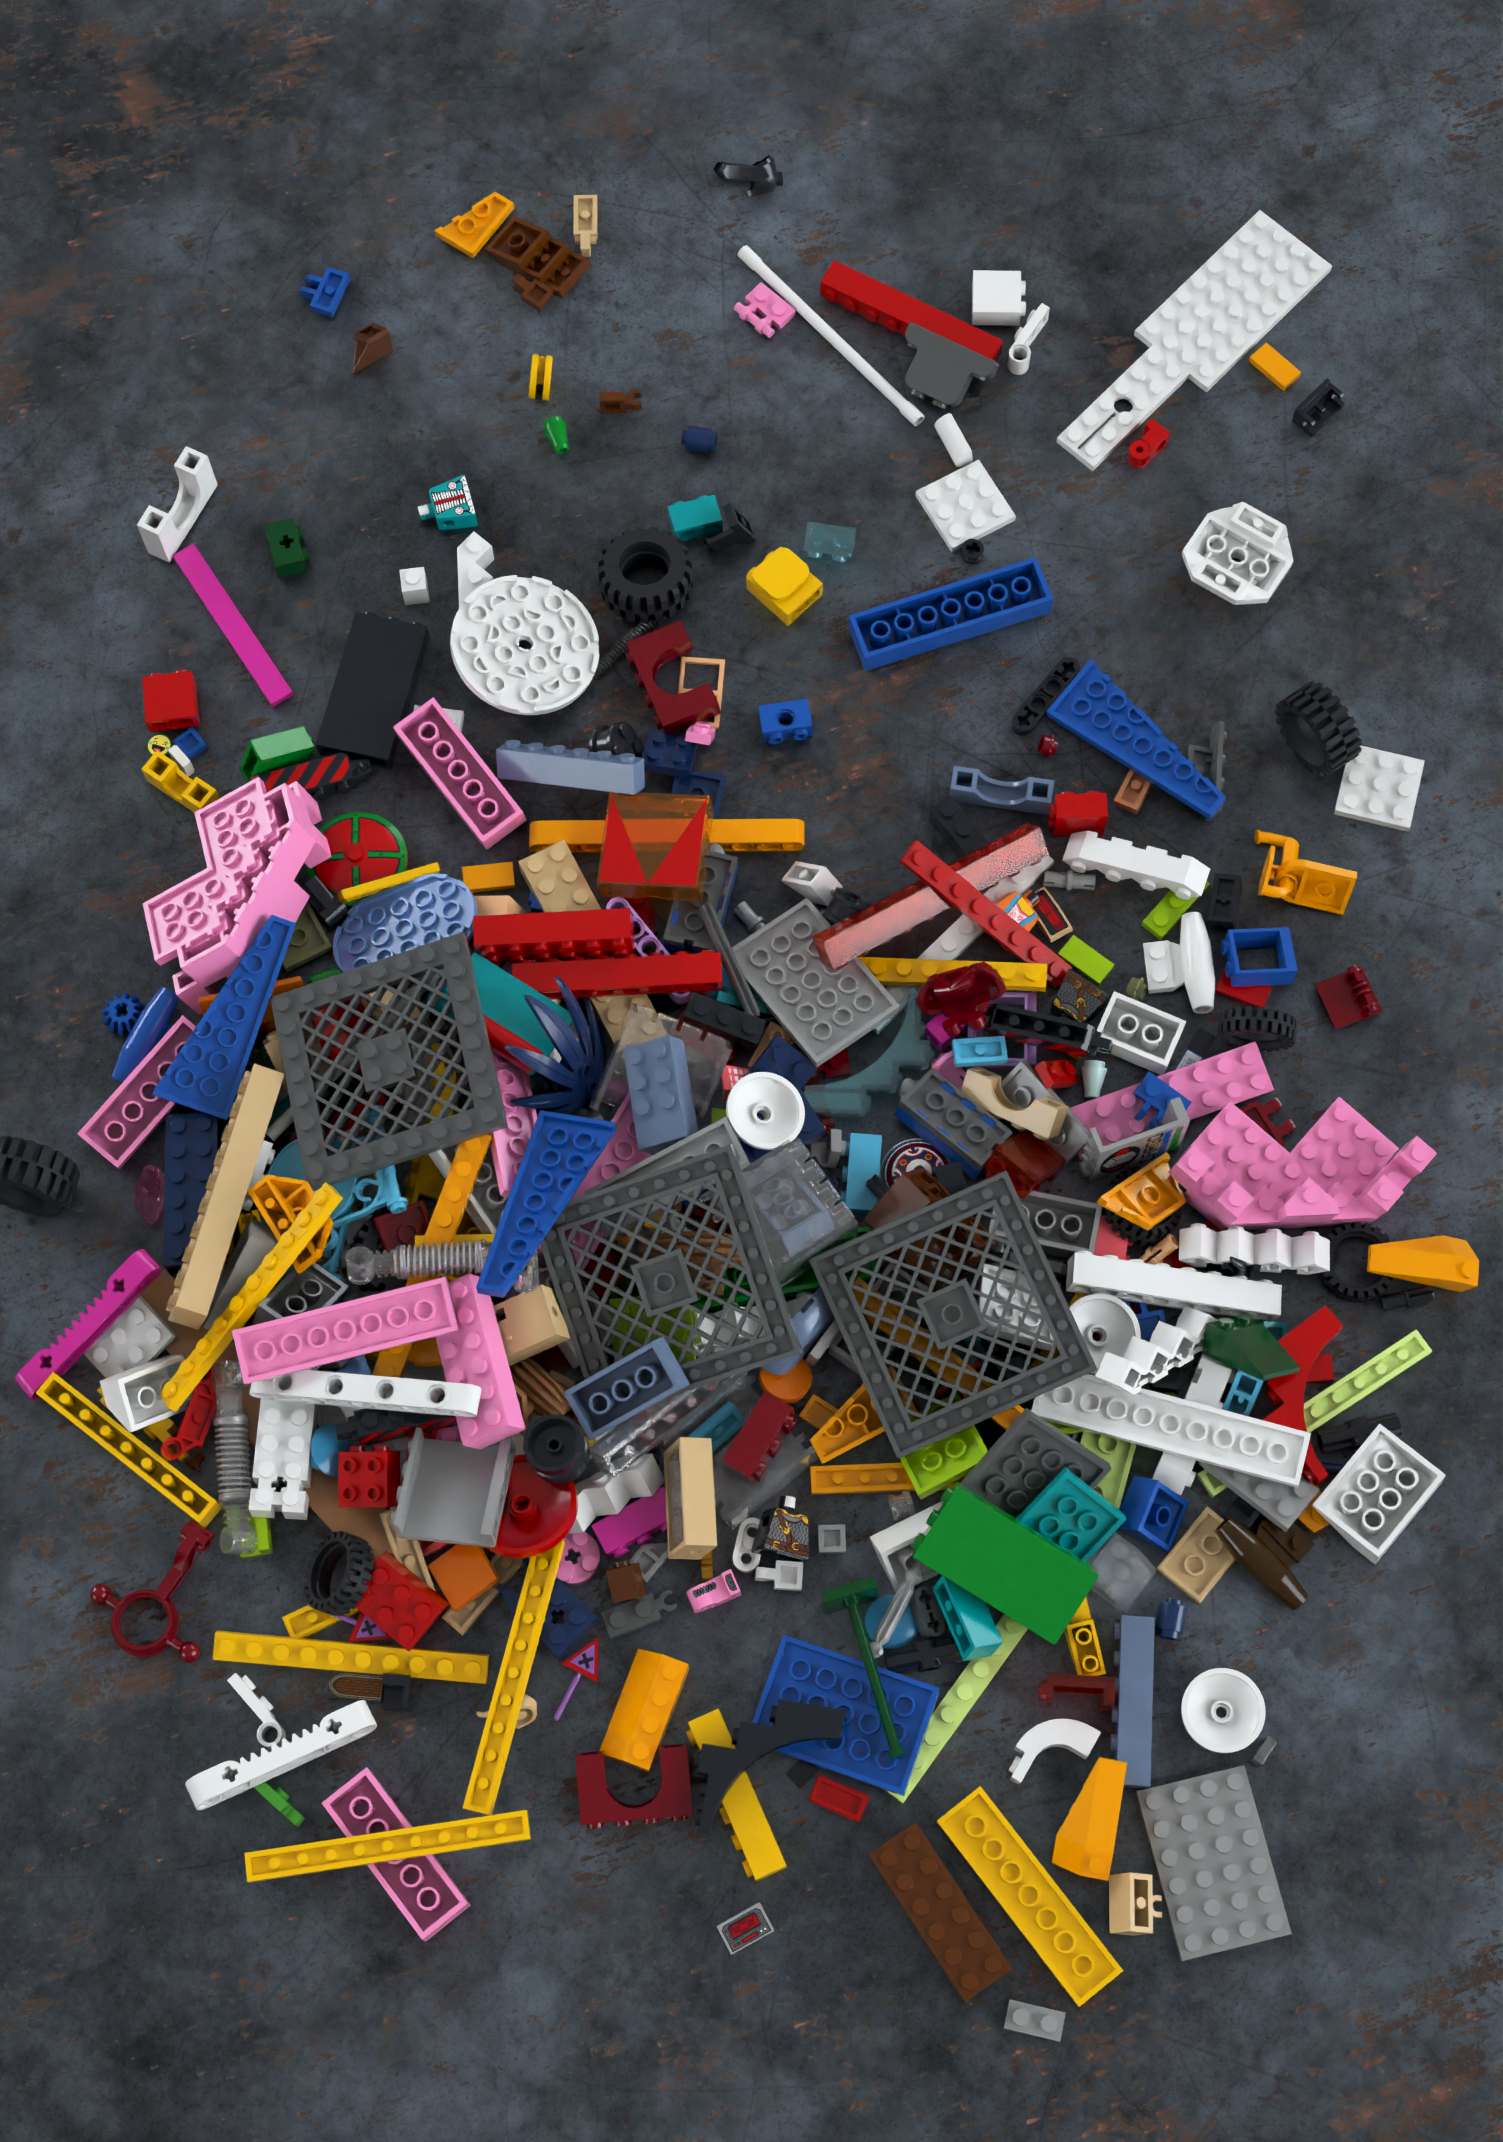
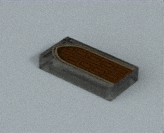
(355, 1686)

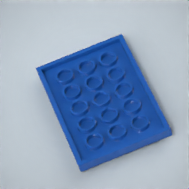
(840, 1682)

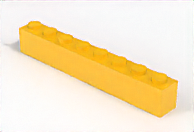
(129, 1450)

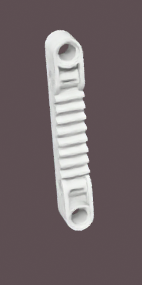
(212, 1788)

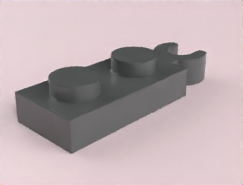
(636, 1614)

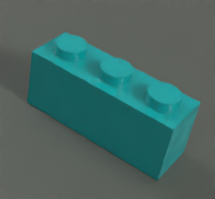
(967, 1620)

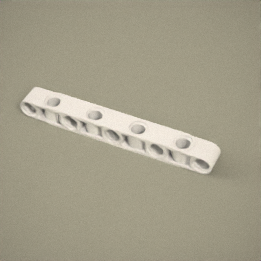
(371, 1392)

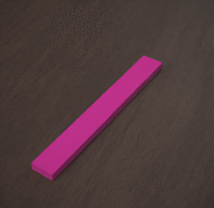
(233, 625)

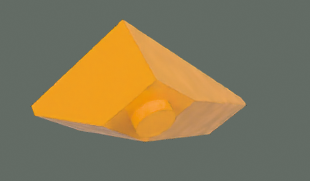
(1428, 1261)

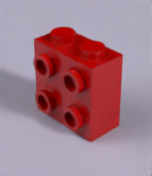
(170, 701)
(1078, 813)
(368, 1477)

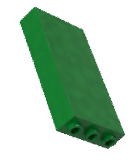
(1004, 1562)

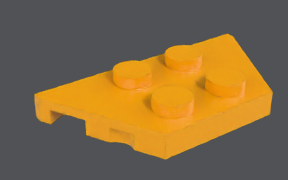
(1146, 1195)

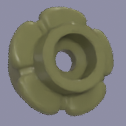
(1136, 988)

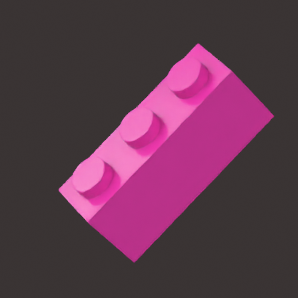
(632, 1524)

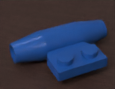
(146, 1033)

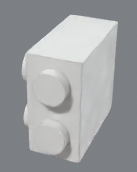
(997, 298)

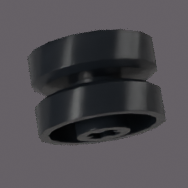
(556, 1449)

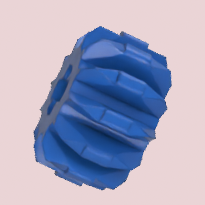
(116, 1008)

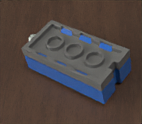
(685, 925)
(950, 1121)

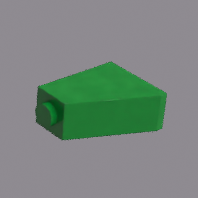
(276, 752)

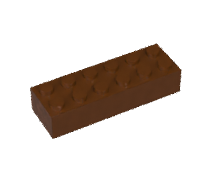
(939, 1912)

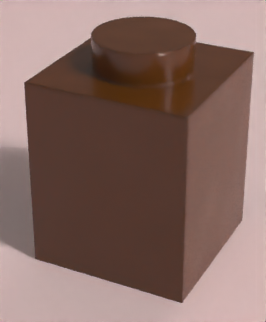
(625, 1581)

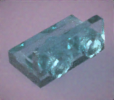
(829, 540)

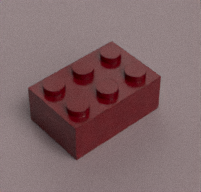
(760, 1438)

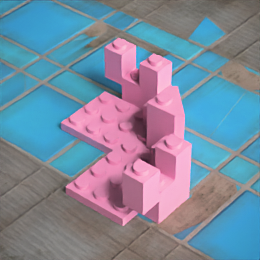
(252, 856)
(1328, 1179)

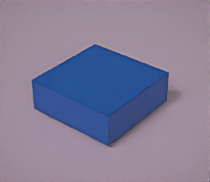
(190, 743)

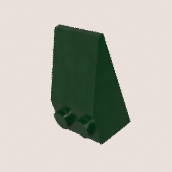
(1247, 1347)

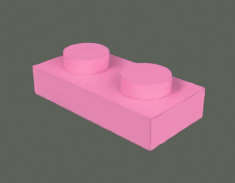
(700, 733)

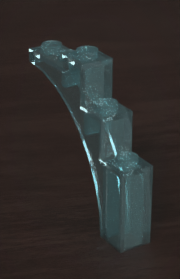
(906, 1051)

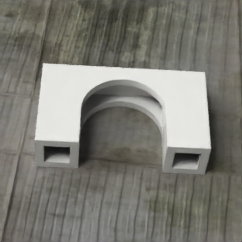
(166, 531)

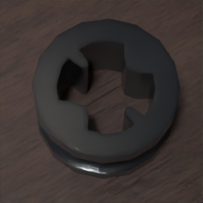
(977, 556)

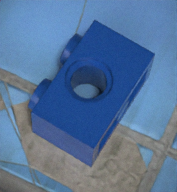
(794, 711)

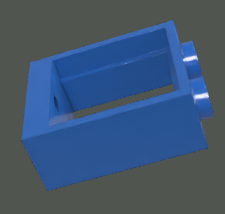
(1260, 937)

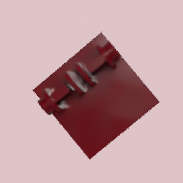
(1348, 997)

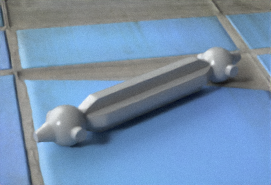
(895, 1610)

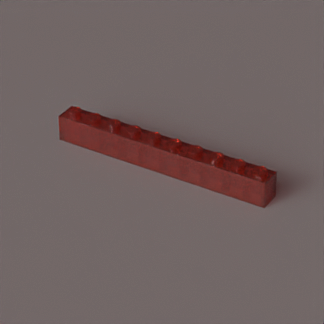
(920, 903)

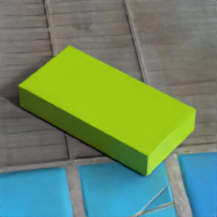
(1086, 960)

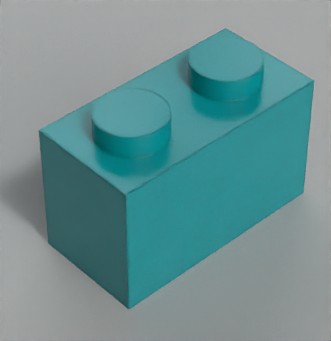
(695, 518)

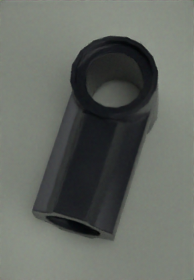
(326, 906)

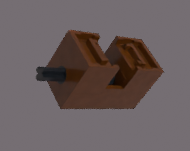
(913, 1192)

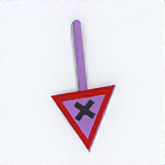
(364, 1629)
(584, 1663)

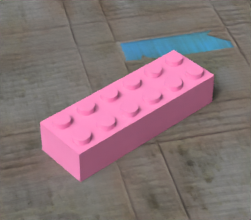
(459, 773)
(132, 1110)
(478, 1358)
(415, 1884)

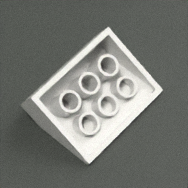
(1378, 1493)

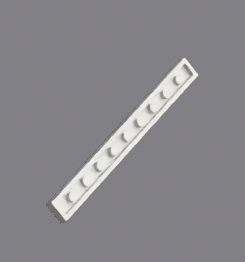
(965, 932)

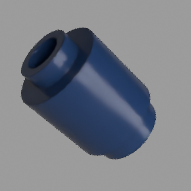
(699, 439)
(1170, 1619)

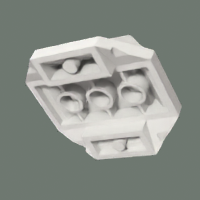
(1243, 535)

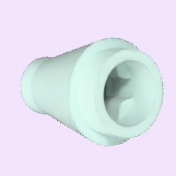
(1093, 1078)

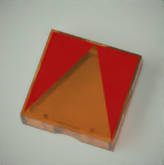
(655, 846)

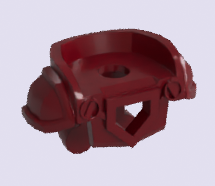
(946, 995)

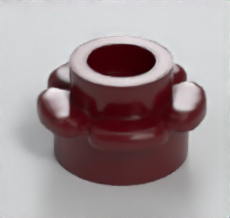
(1047, 745)

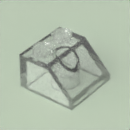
(1121, 1573)

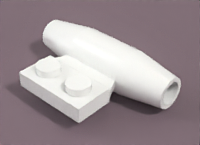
(1189, 964)

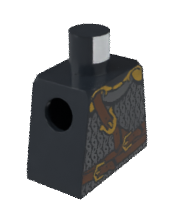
(1078, 999)
(783, 1533)

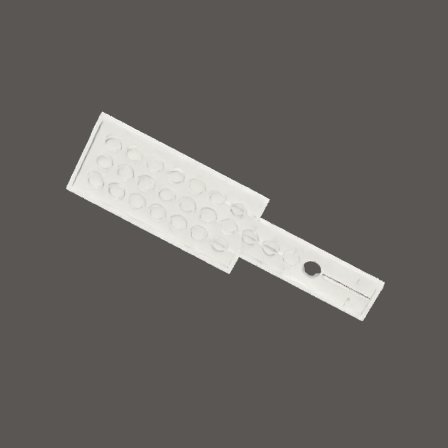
(1202, 330)

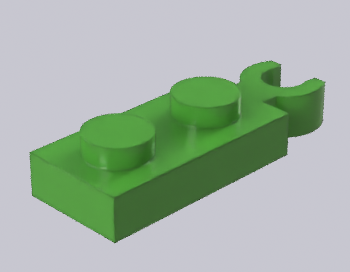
(278, 1799)

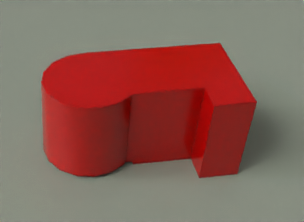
(1146, 448)

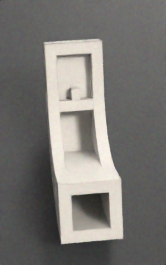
(1062, 1733)

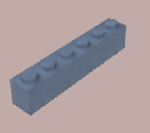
(570, 767)
(1134, 1698)

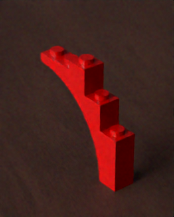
(1287, 1391)

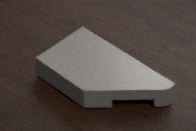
(650, 1558)

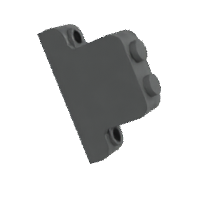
(943, 367)

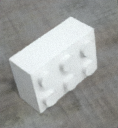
(1140, 1032)

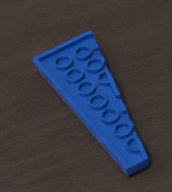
(1113, 724)
(218, 1050)
(549, 1174)

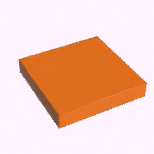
(463, 1574)

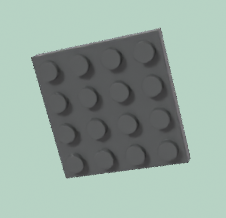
(1027, 1461)

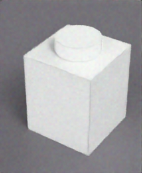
(414, 586)

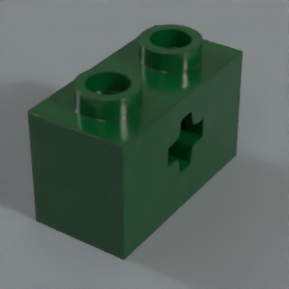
(283, 535)

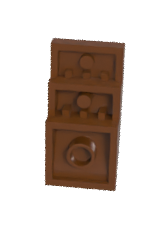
(537, 255)

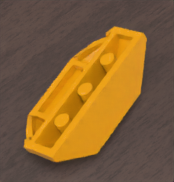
(280, 1203)

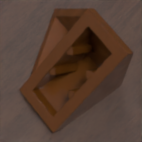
(370, 345)

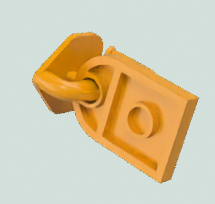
(1303, 880)

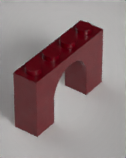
(672, 710)
(600, 1806)

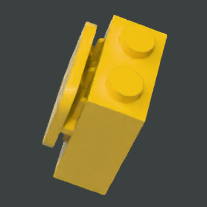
(784, 584)

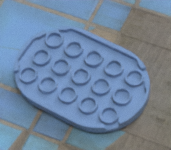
(404, 919)

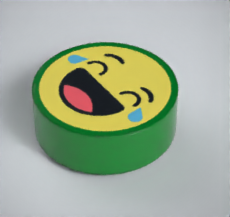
(160, 743)

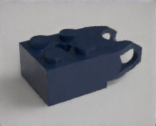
(577, 1617)

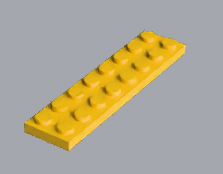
(1029, 1896)

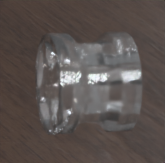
(901, 1505)

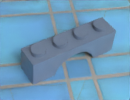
(975, 788)

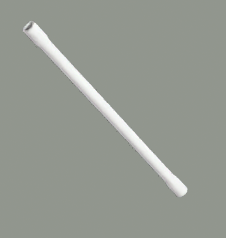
(905, 407)

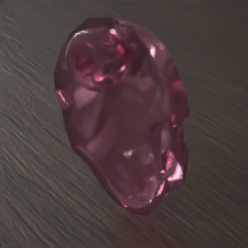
(150, 1194)

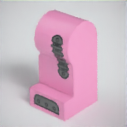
(714, 1592)

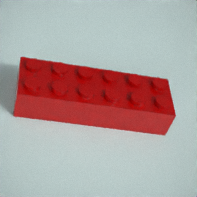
(554, 935)

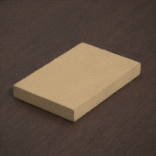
(1197, 1558)

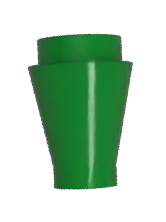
(556, 433)

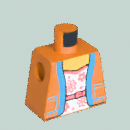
(1020, 908)

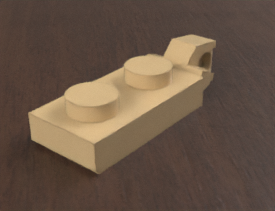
(585, 222)

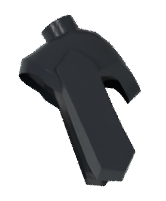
(762, 175)

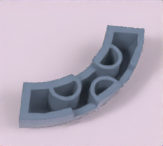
(809, 1326)

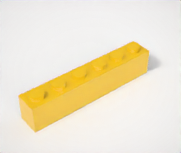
(740, 1805)

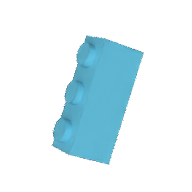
(863, 1164)

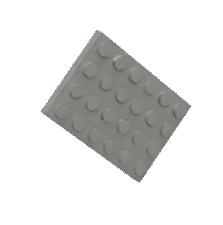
(811, 1001)
(1213, 1863)

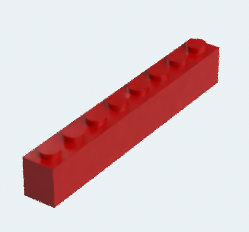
(896, 309)
(624, 975)

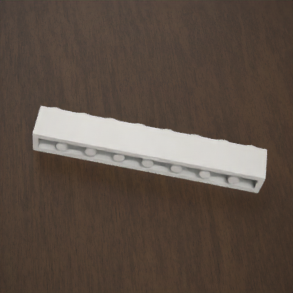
(1172, 1286)

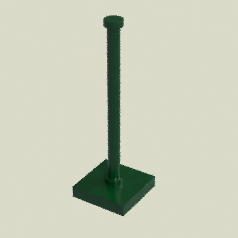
(850, 1597)

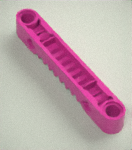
(139, 1273)

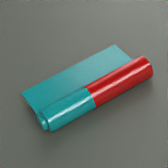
(507, 1012)

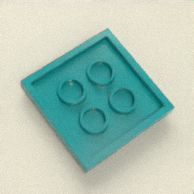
(1073, 1515)

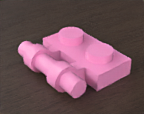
(767, 304)

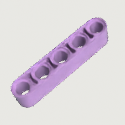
(646, 939)

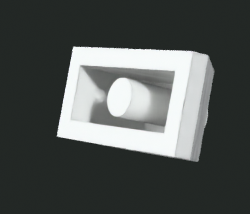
(811, 882)

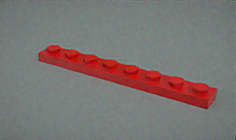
(983, 911)

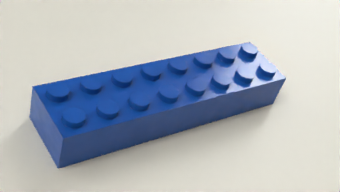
(950, 613)

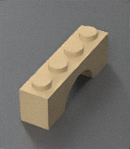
(1041, 1117)

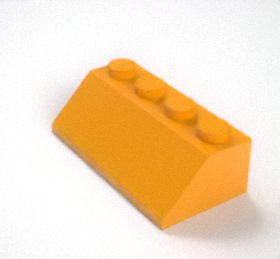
(644, 1709)

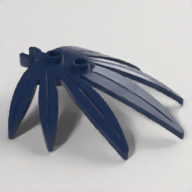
(580, 1062)

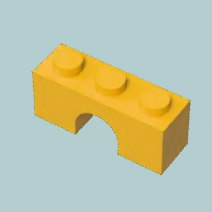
(168, 778)

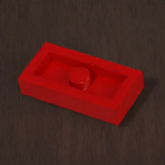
(1057, 1074)

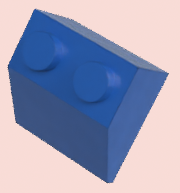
(1152, 1512)

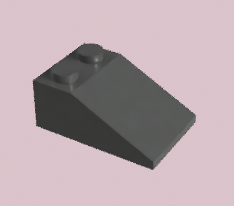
(300, 1294)

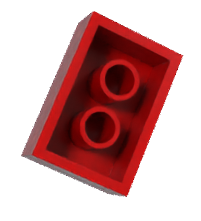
(400, 1601)

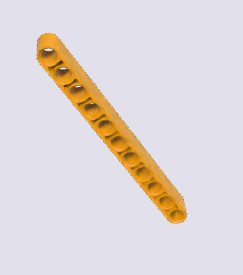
(729, 833)

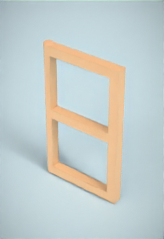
(705, 661)

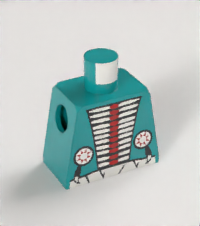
(450, 505)

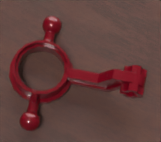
(194, 1539)

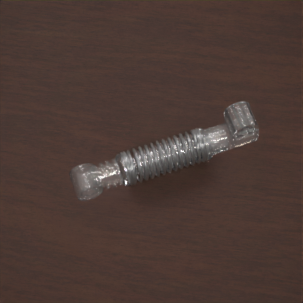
(433, 1259)
(232, 1424)

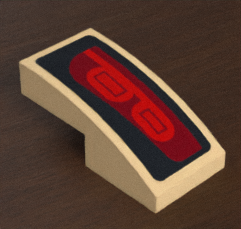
(1051, 917)

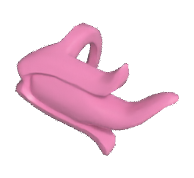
(945, 1066)

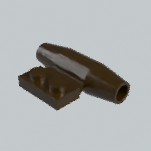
(1268, 1556)

